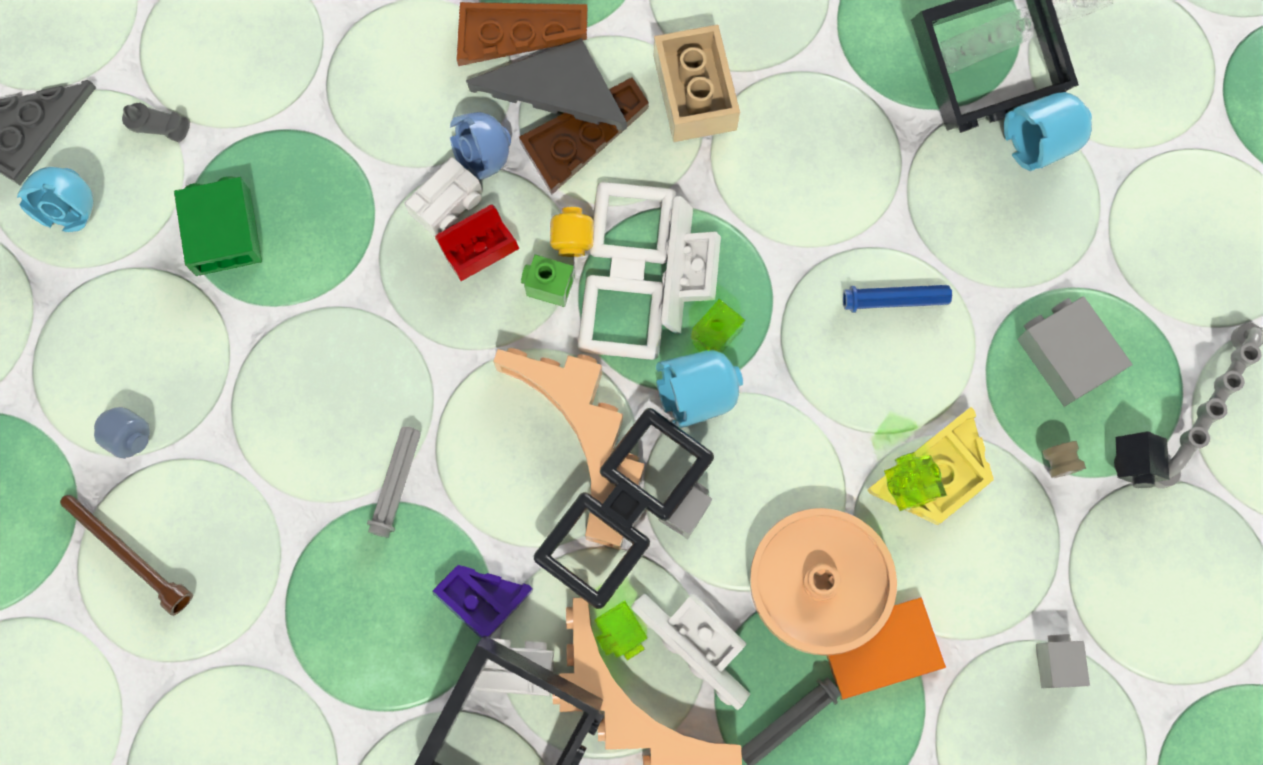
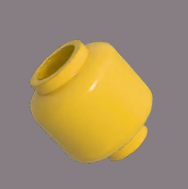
(571, 232)

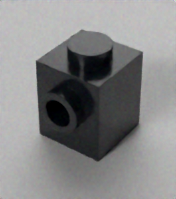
(1142, 459)

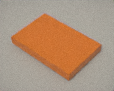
(895, 654)

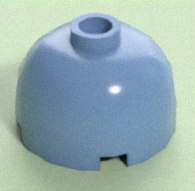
(480, 143)

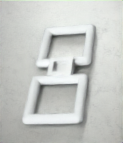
(626, 272)

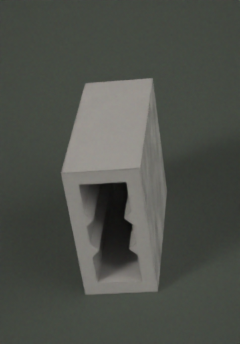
(1073, 350)

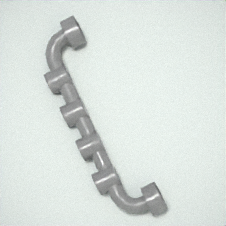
(1247, 342)

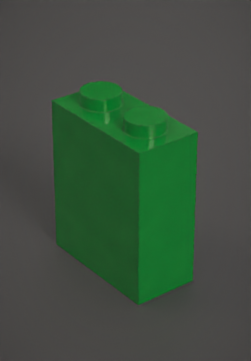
(217, 226)

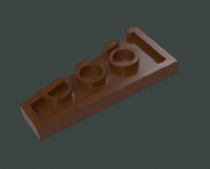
(568, 144)

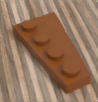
(509, 29)

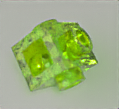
(914, 481)

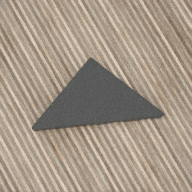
(553, 82)
(33, 124)

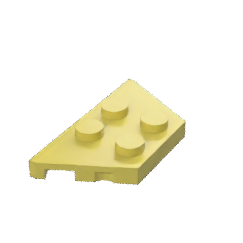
(962, 467)

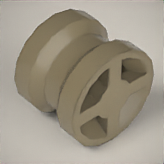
(1064, 459)

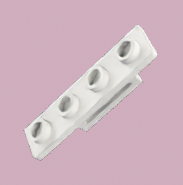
(690, 265)
(700, 640)

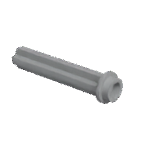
(394, 482)

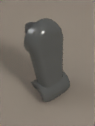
(151, 121)

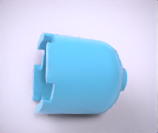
(1048, 129)
(698, 386)

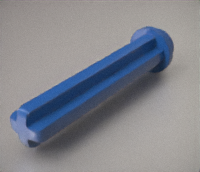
(896, 297)

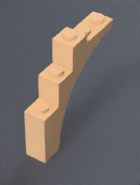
(597, 427)
(624, 722)

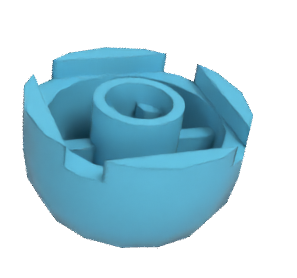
(57, 198)

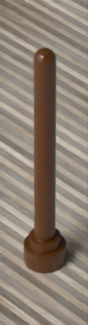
(172, 596)

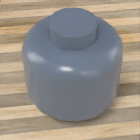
(121, 432)

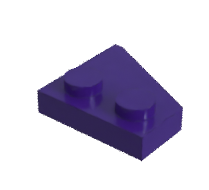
(480, 598)

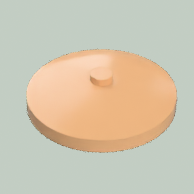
(823, 581)

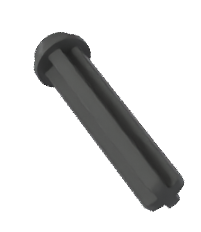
(790, 721)

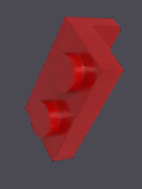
(476, 242)

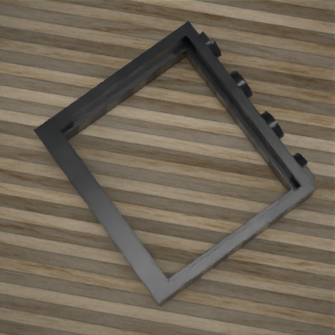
(1049, 38)
(530, 671)

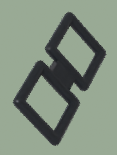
(623, 508)

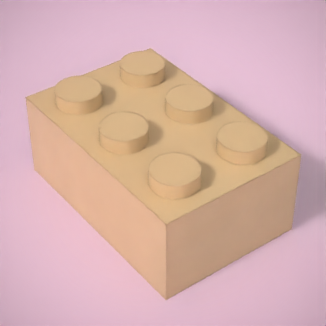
(696, 83)

